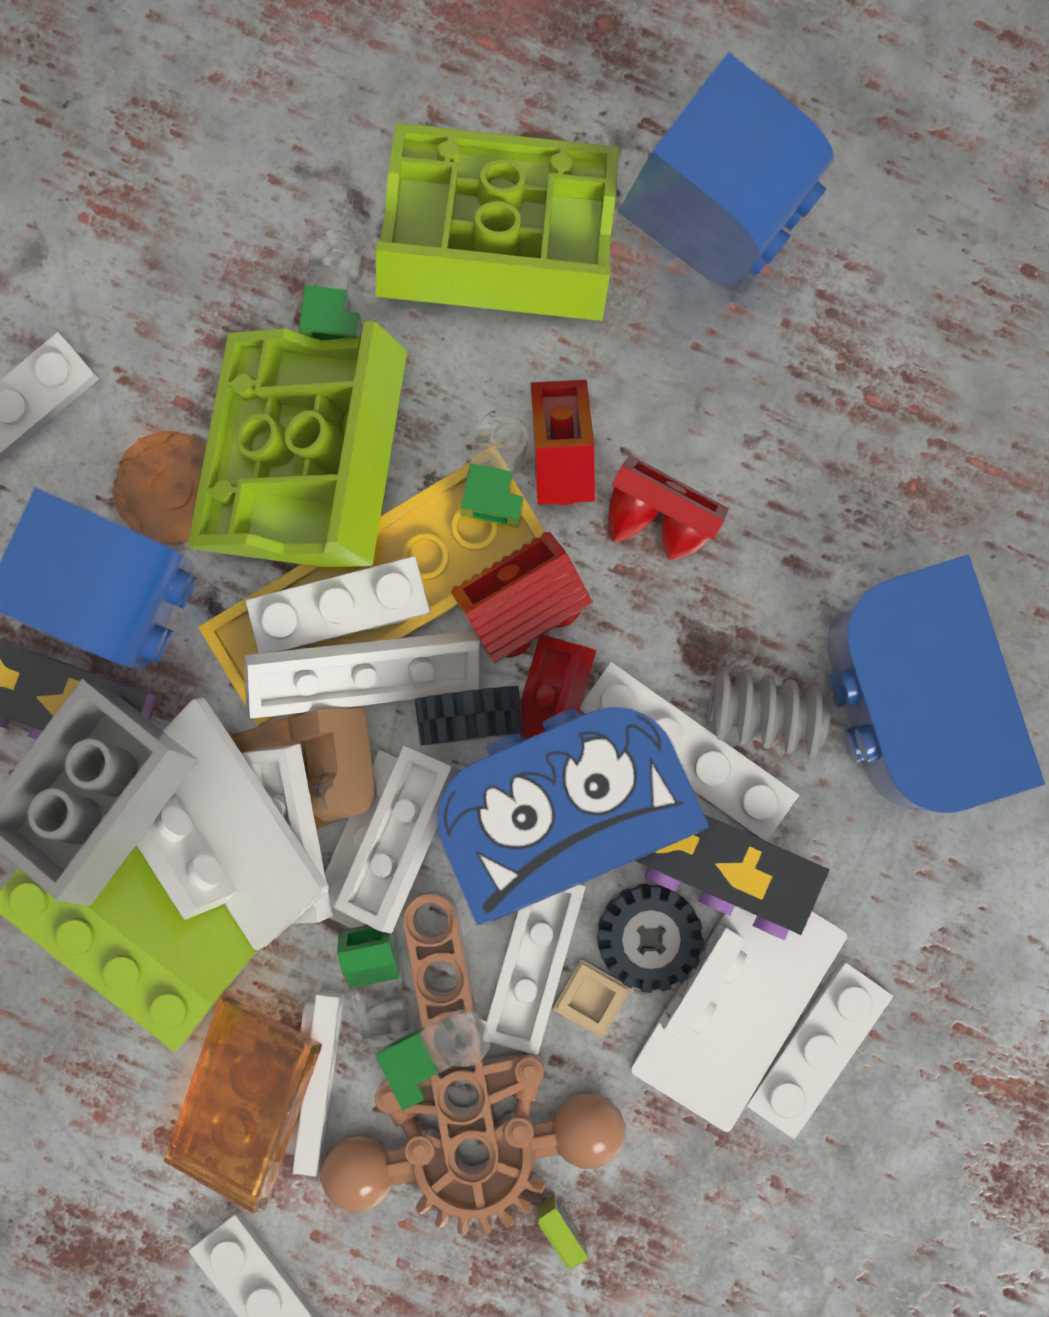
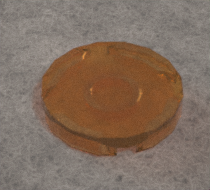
(160, 485)

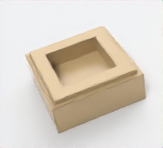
(591, 998)

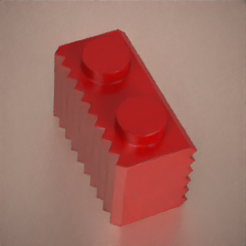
(522, 597)

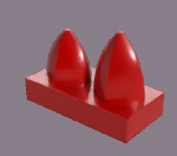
(645, 491)

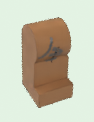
(336, 760)

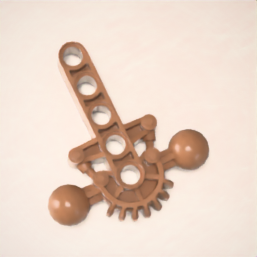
(584, 1130)

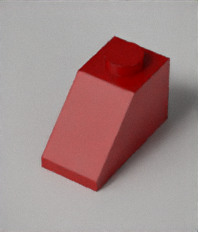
(563, 442)

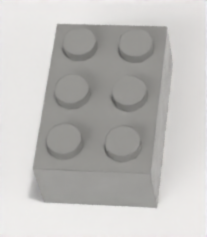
(87, 793)

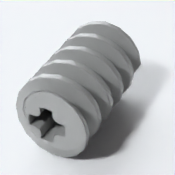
(769, 711)

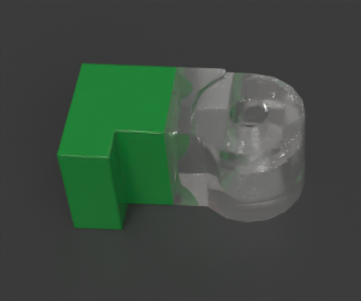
(331, 275)
(497, 449)
(374, 981)
(451, 1040)

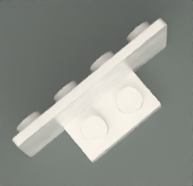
(227, 839)
(735, 1014)

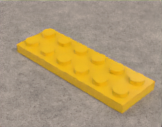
(425, 527)

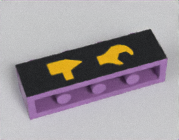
(38, 685)
(744, 873)

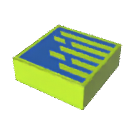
(561, 1232)

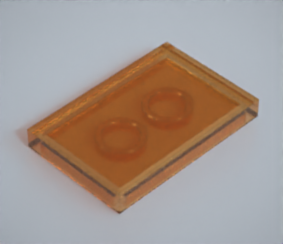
(242, 1104)

